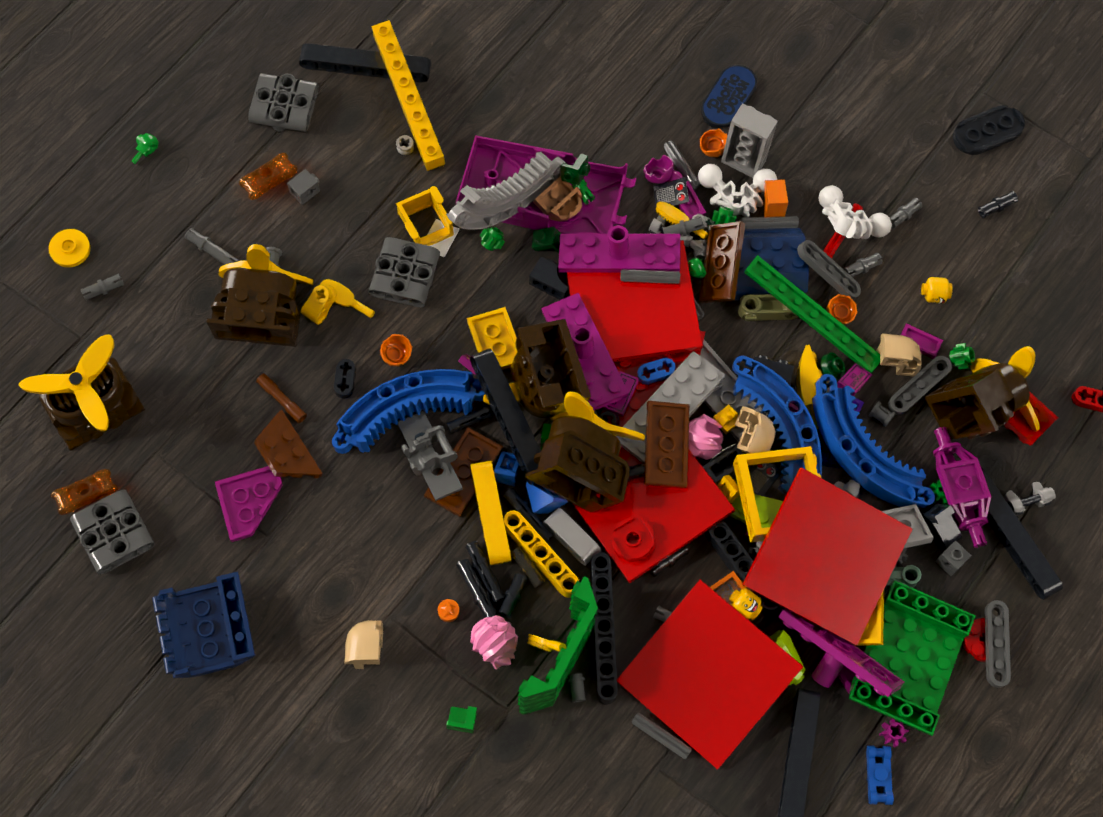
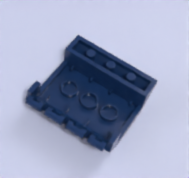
(779, 250)
(204, 627)

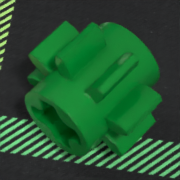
(724, 215)
(492, 238)
(962, 356)
(939, 496)

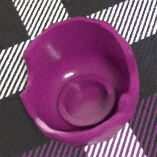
(659, 170)

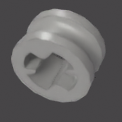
(406, 140)

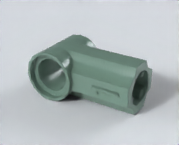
(899, 575)

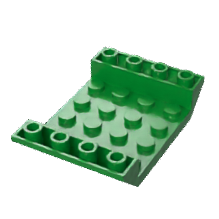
(919, 648)
(538, 694)

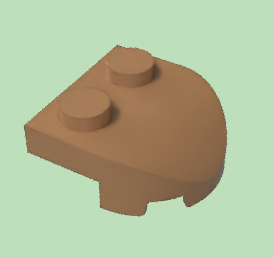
(559, 201)

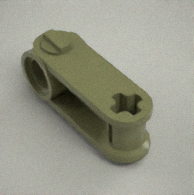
(765, 308)

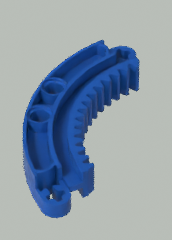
(774, 396)
(376, 411)
(882, 475)

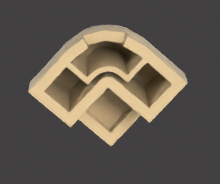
(900, 352)
(757, 432)
(364, 644)

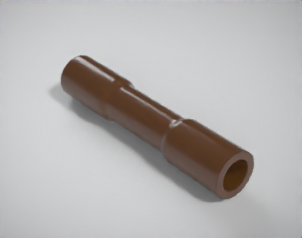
(273, 390)

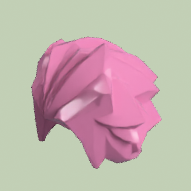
(704, 437)
(494, 640)

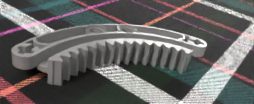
(496, 204)

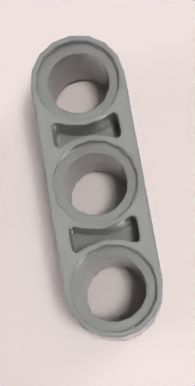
(572, 536)

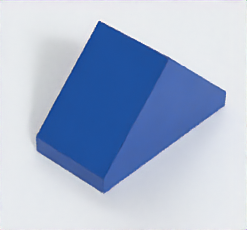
(506, 469)
(543, 500)

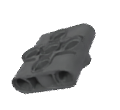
(275, 92)
(394, 256)
(119, 511)

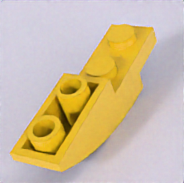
(806, 379)

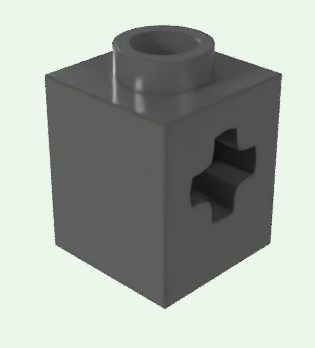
(304, 186)
(955, 556)

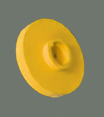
(69, 248)

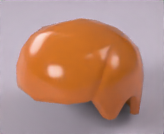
(713, 142)
(842, 308)
(396, 350)

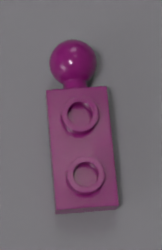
(694, 205)

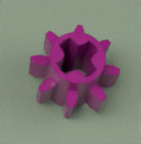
(888, 731)

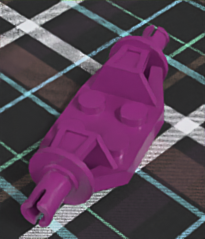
(963, 485)

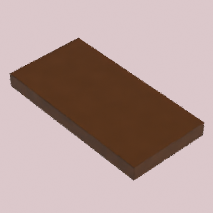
(722, 262)
(666, 444)
(471, 449)

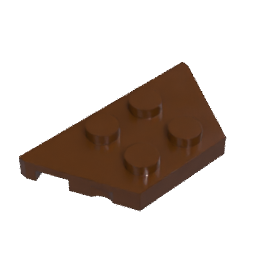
(285, 450)

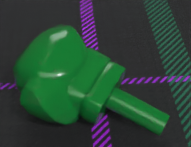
(146, 145)
(696, 268)

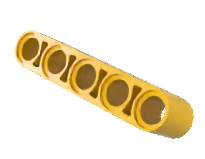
(490, 512)
(536, 544)

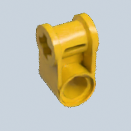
(318, 305)

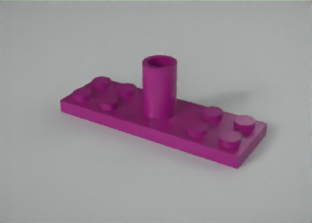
(619, 251)
(596, 363)
(839, 654)

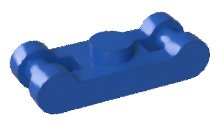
(879, 775)

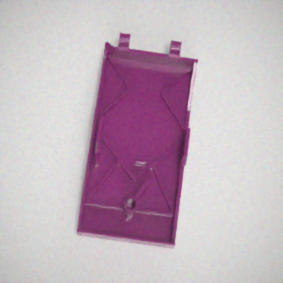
(496, 160)

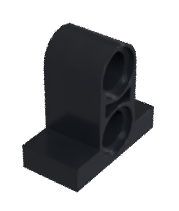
(941, 524)

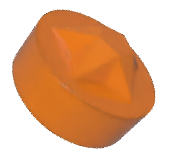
(448, 610)

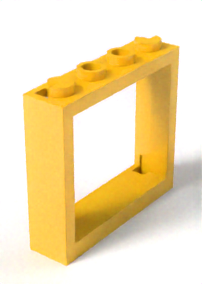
(748, 501)

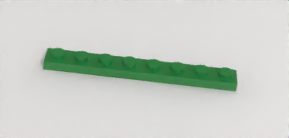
(813, 314)

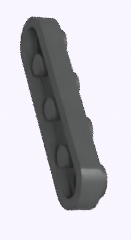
(828, 269)
(920, 385)
(997, 644)

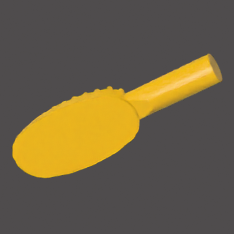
(675, 215)
(346, 298)
(545, 644)

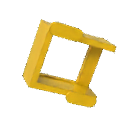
(422, 201)

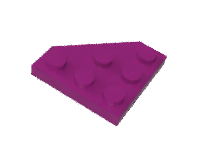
(247, 500)

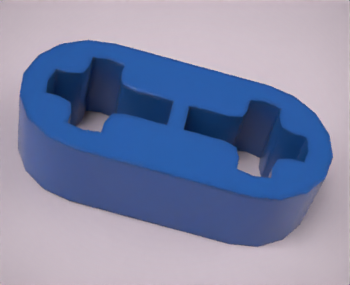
(653, 367)

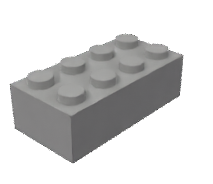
(748, 140)

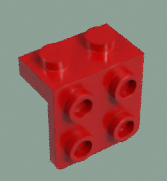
(1023, 430)

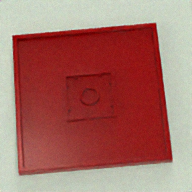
(640, 316)
(672, 512)
(827, 556)
(709, 674)

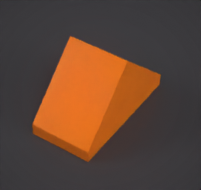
(775, 198)

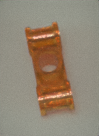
(275, 168)
(96, 491)

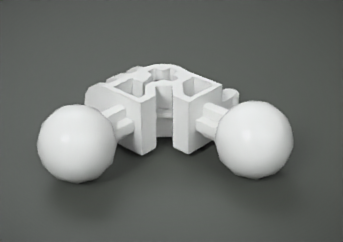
(711, 177)
(848, 222)

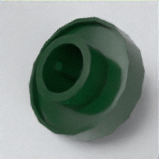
(832, 365)

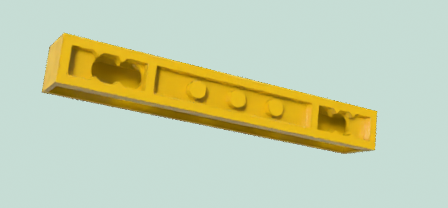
(408, 95)

